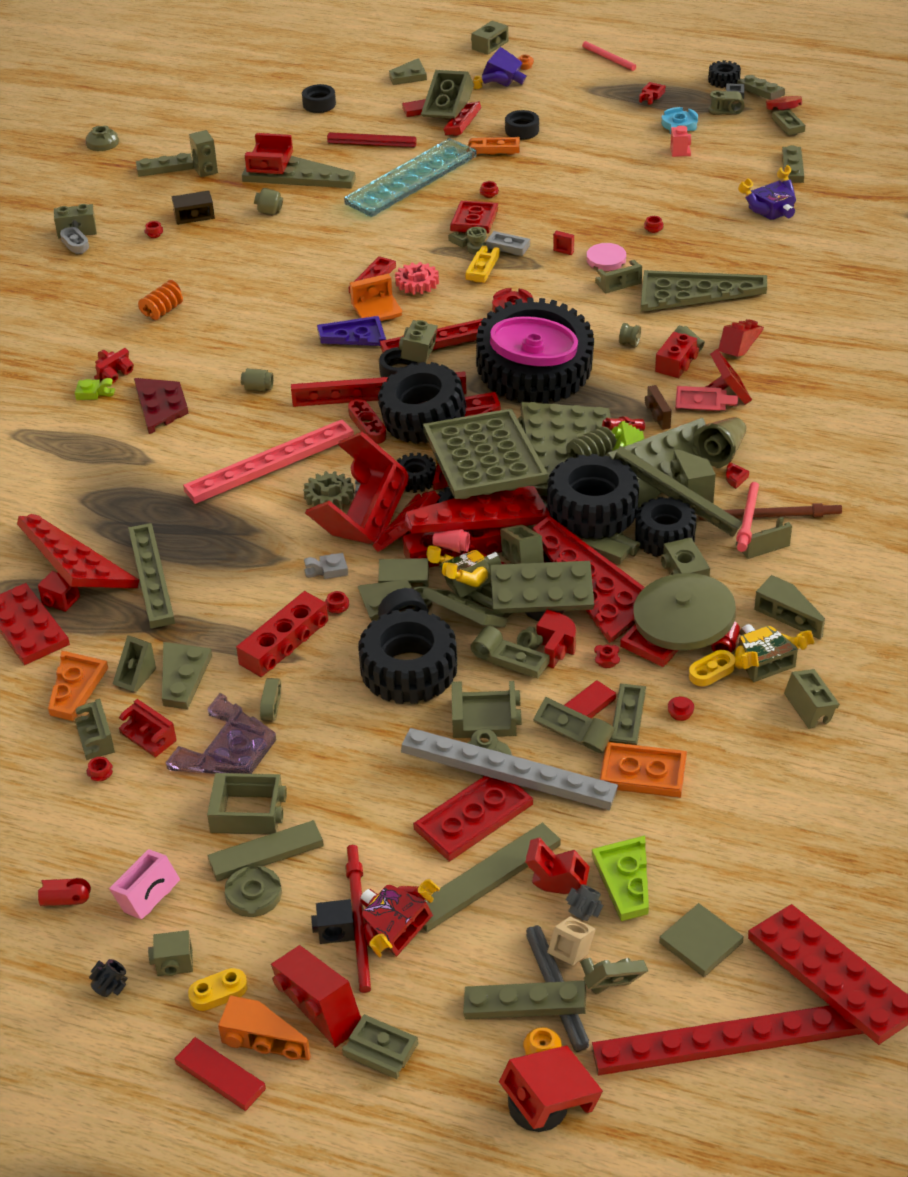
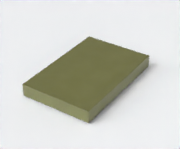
(464, 607)

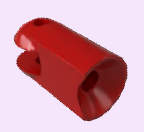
(63, 892)

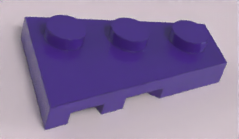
(352, 332)

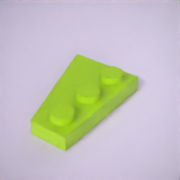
(625, 876)

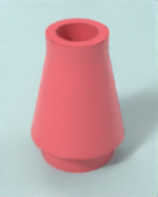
(452, 540)

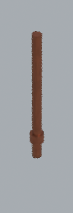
(816, 510)

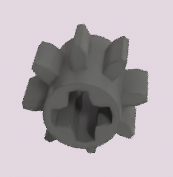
(584, 902)

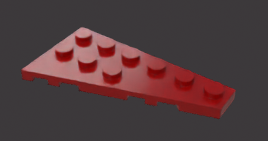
(480, 512)
(73, 559)
(612, 588)

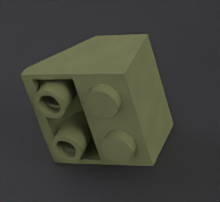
(694, 473)

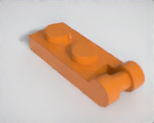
(495, 145)

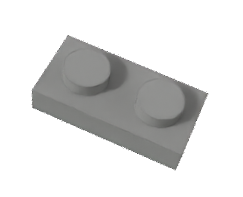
(508, 243)

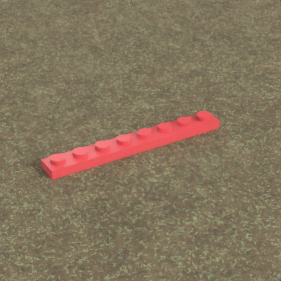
(267, 461)

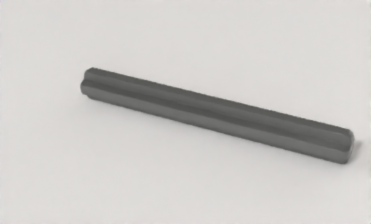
(551, 973)

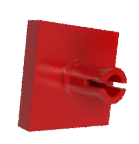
(728, 378)

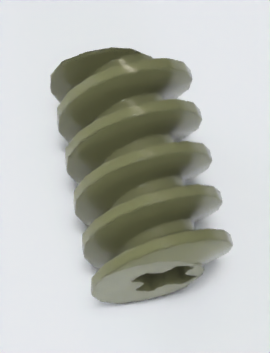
(595, 442)

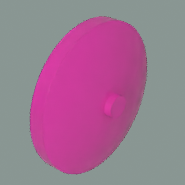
(533, 341)

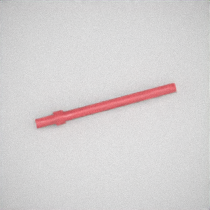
(744, 534)

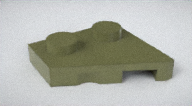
(374, 593)

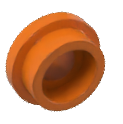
(527, 61)

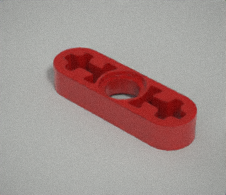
(367, 413)

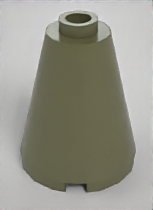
(719, 441)

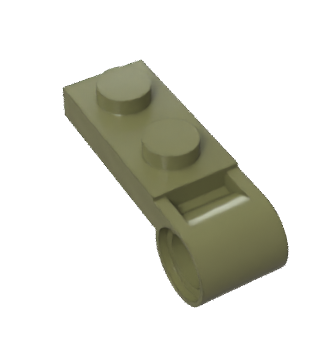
(492, 648)
(574, 725)

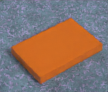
(644, 769)

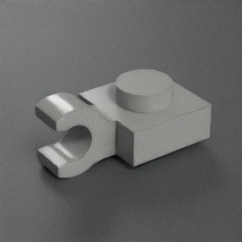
(329, 565)

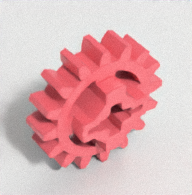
(417, 278)

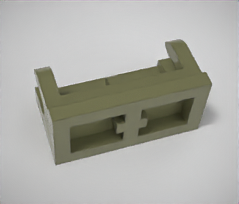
(620, 278)
(769, 540)
(400, 569)
(810, 697)
(94, 730)

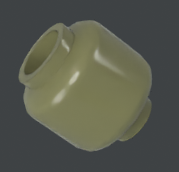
(268, 201)

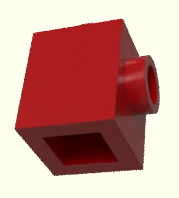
(57, 592)

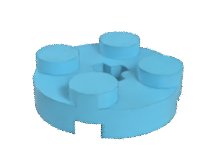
(677, 117)

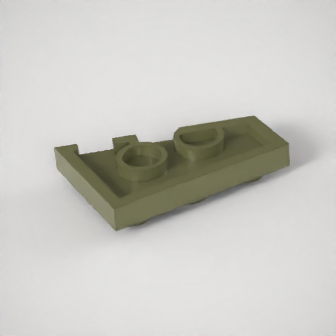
(182, 673)

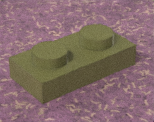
(788, 122)

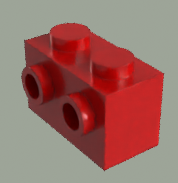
(676, 355)

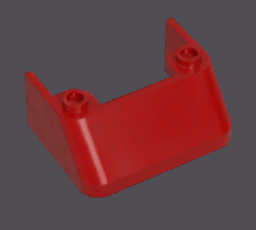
(379, 492)

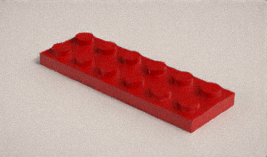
(833, 973)

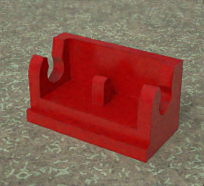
(147, 728)

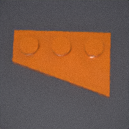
(74, 683)

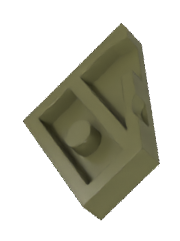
(407, 73)

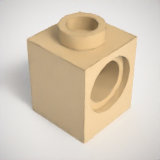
(571, 940)

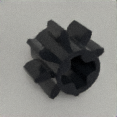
(108, 978)

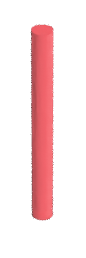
(612, 57)

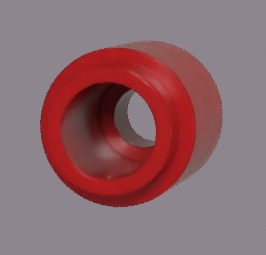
(729, 641)

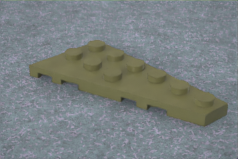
(660, 451)

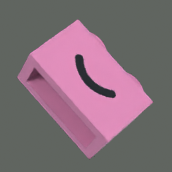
(144, 884)

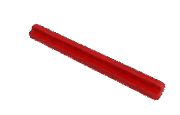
(371, 139)

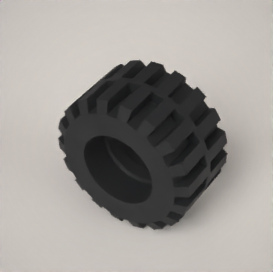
(663, 522)

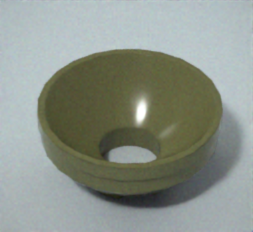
(102, 138)

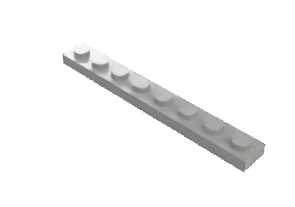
(509, 768)

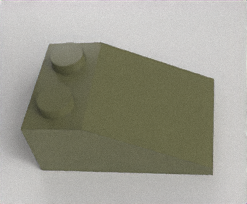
(447, 94)

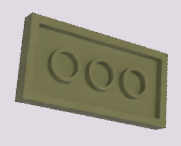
(541, 587)

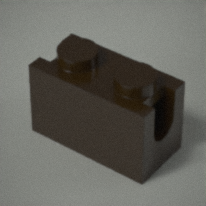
(193, 207)

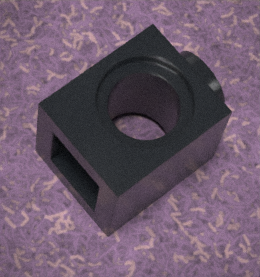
(333, 921)

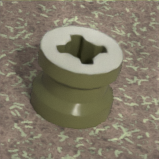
(630, 334)

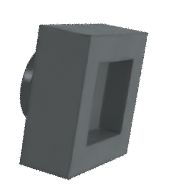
(736, 87)

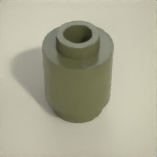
(257, 379)

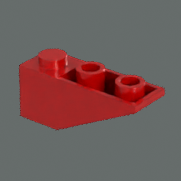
(739, 337)

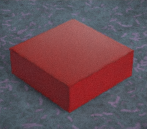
(563, 242)

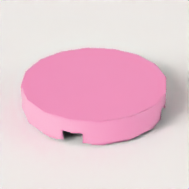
(606, 256)

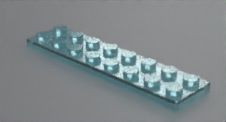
(410, 177)

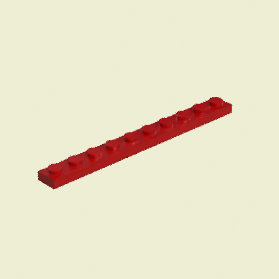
(720, 1039)

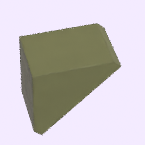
(135, 664)

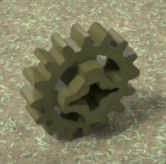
(329, 488)

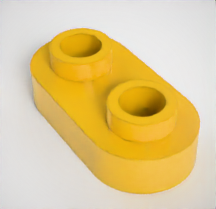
(712, 668)
(217, 989)

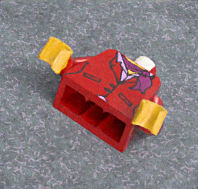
(396, 915)

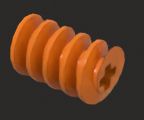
(161, 300)

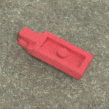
(704, 398)

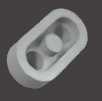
(74, 240)

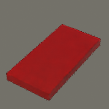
(472, 815)

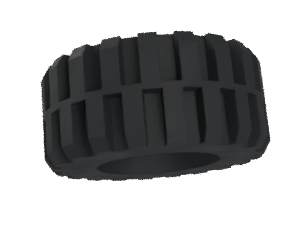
(419, 384)
(593, 495)
(412, 678)

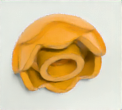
(539, 1036)

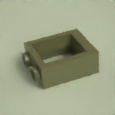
(245, 786)

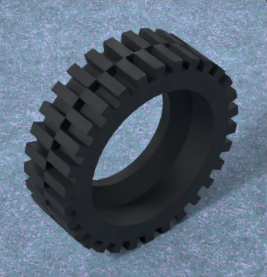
(529, 381)

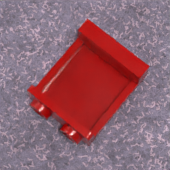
(269, 154)
(548, 1084)

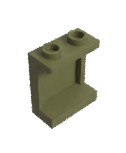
(485, 710)

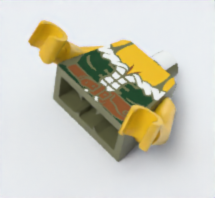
(466, 571)
(768, 651)

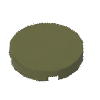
(253, 891)

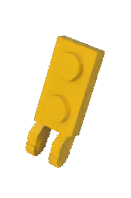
(482, 264)

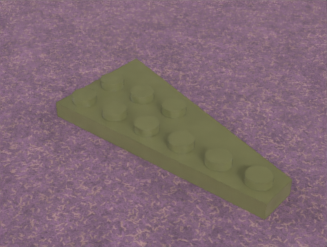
(305, 173)
(678, 289)

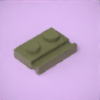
(380, 1046)

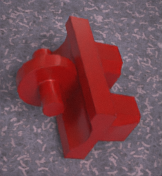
(110, 363)

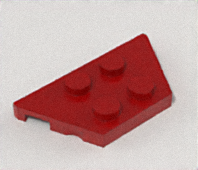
(399, 526)

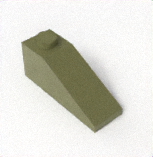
(788, 605)

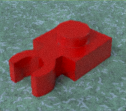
(652, 92)

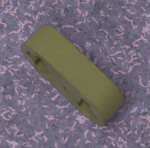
(270, 699)

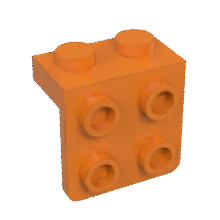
(375, 298)

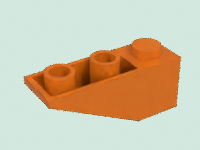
(256, 1027)

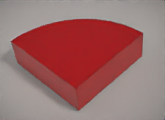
(736, 475)

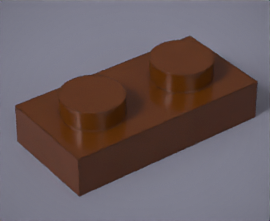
(659, 407)

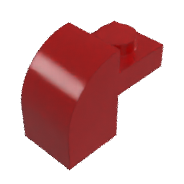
(558, 636)
(556, 872)

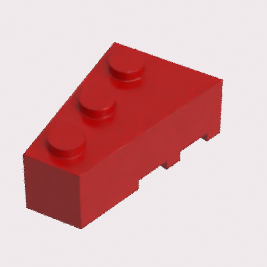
(318, 993)

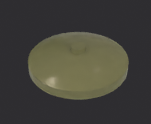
(684, 611)

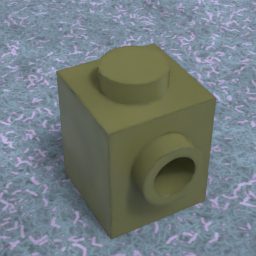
(171, 953)

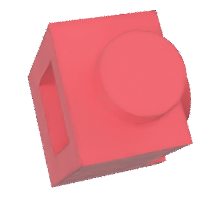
(680, 141)

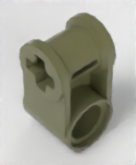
(724, 102)

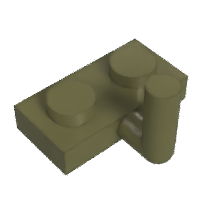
(607, 974)

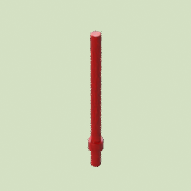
(354, 873)

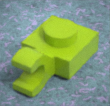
(91, 389)

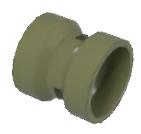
(476, 239)

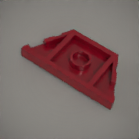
(160, 401)

